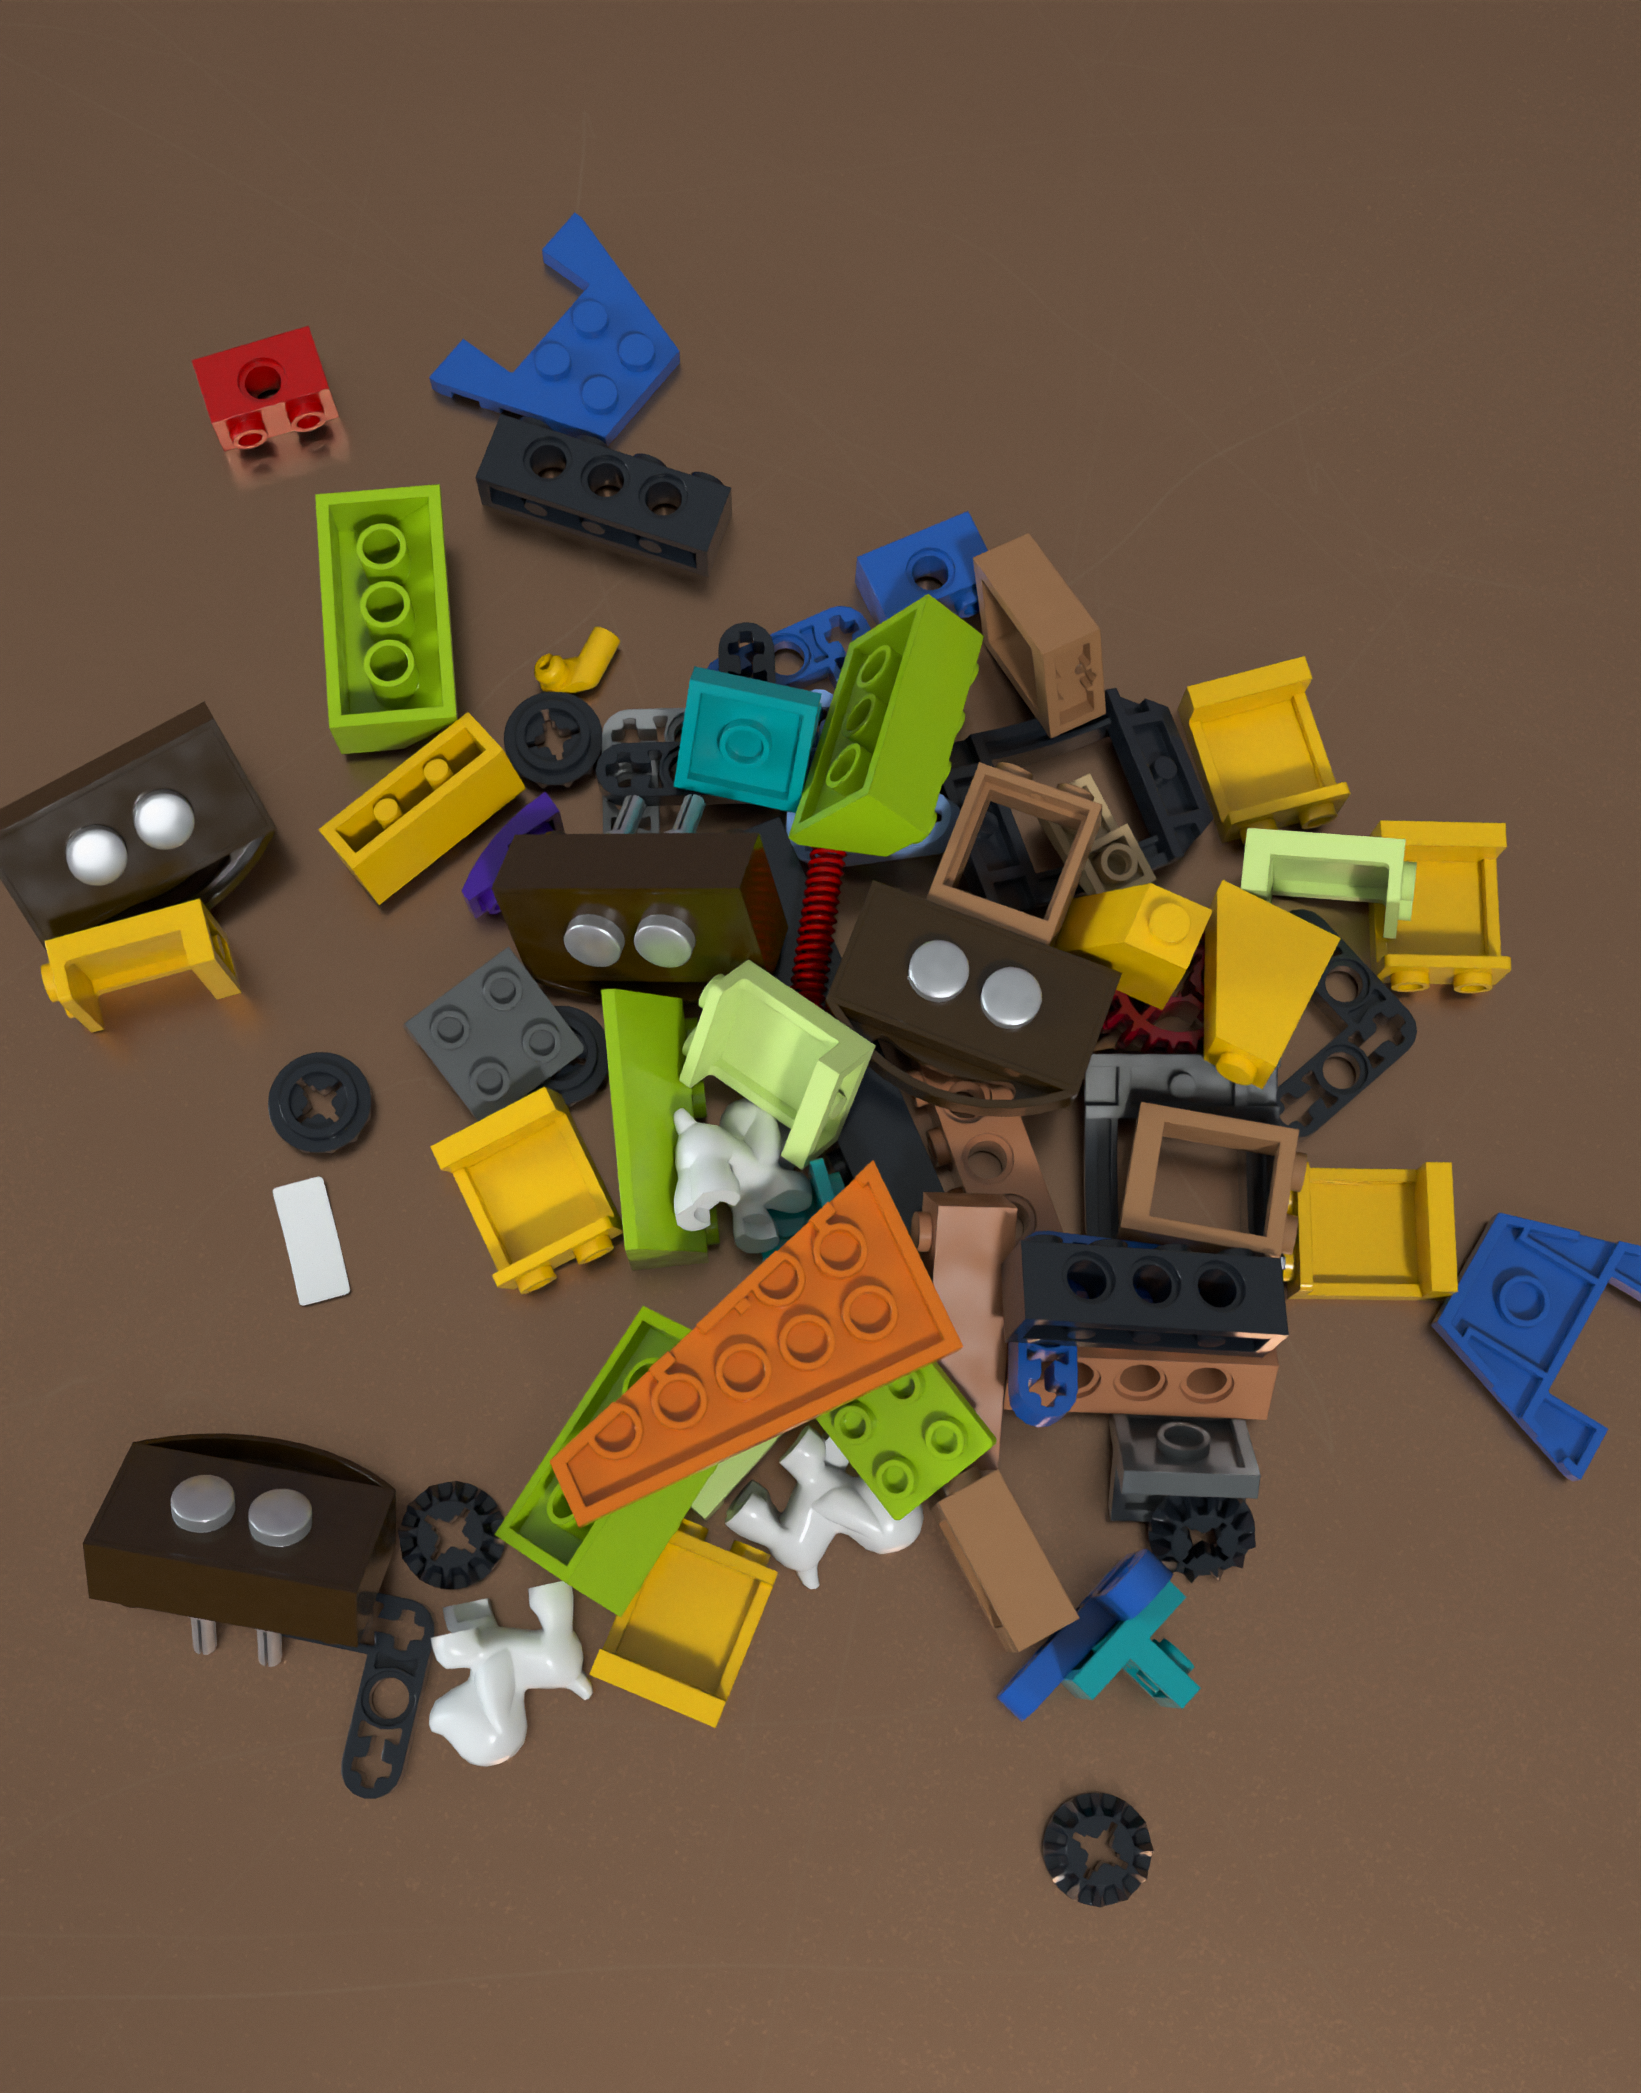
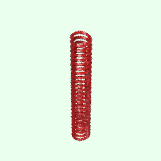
(821, 923)

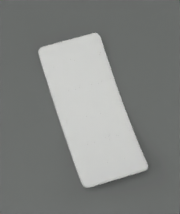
(311, 1240)

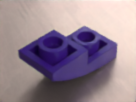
(535, 818)

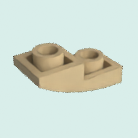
(1115, 855)

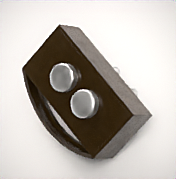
(133, 828)
(640, 906)
(970, 1004)
(244, 1538)

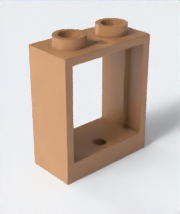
(1040, 635)
(1015, 789)
(1222, 1131)
(1002, 1559)

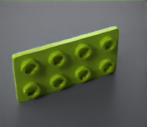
(909, 1437)

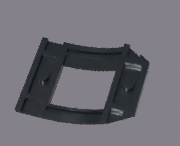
(1152, 763)
(1178, 1079)

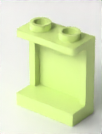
(1331, 869)
(778, 1056)

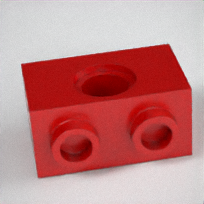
(240, 374)

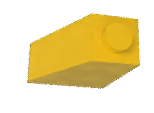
(1139, 933)
(1256, 982)

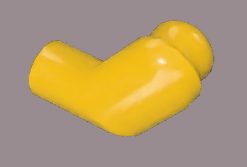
(581, 671)

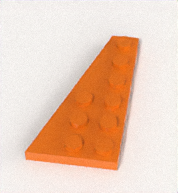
(794, 1340)

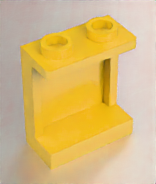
(1260, 751)
(1453, 909)
(137, 952)
(531, 1190)
(1374, 1234)
(689, 1625)

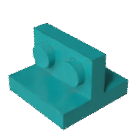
(746, 739)
(1152, 1664)

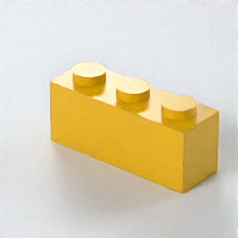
(423, 808)

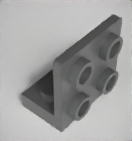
(494, 1035)

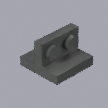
(1177, 1458)

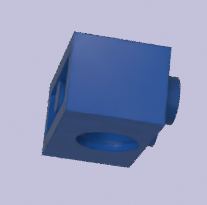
(940, 551)

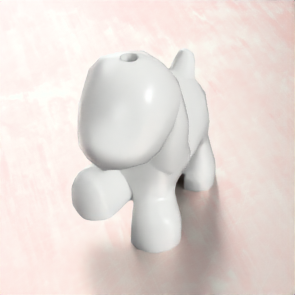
(737, 1166)
(819, 1508)
(488, 1712)

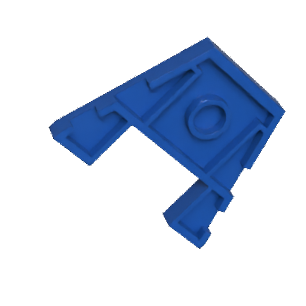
(591, 364)
(1522, 1313)

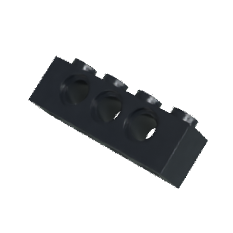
(625, 520)
(1046, 1311)

